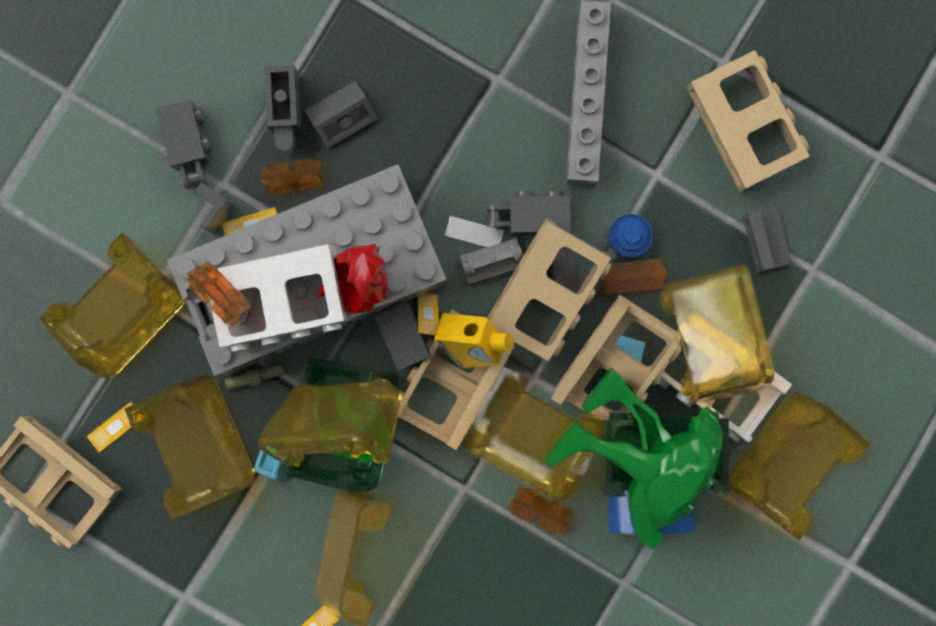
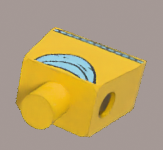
(472, 340)

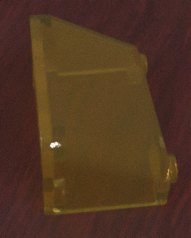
(117, 311)
(720, 334)
(332, 420)
(518, 431)
(195, 443)
(793, 460)
(334, 584)

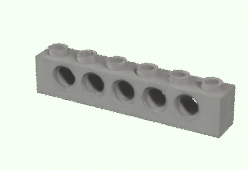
(588, 93)

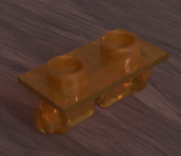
(279, 179)
(635, 276)
(211, 284)
(553, 514)

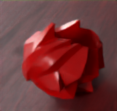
(360, 278)

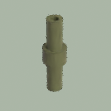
(255, 376)

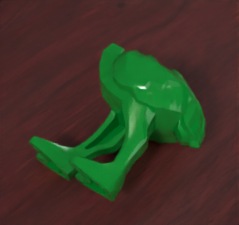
(666, 470)

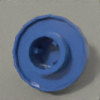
(630, 236)

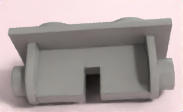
(491, 261)

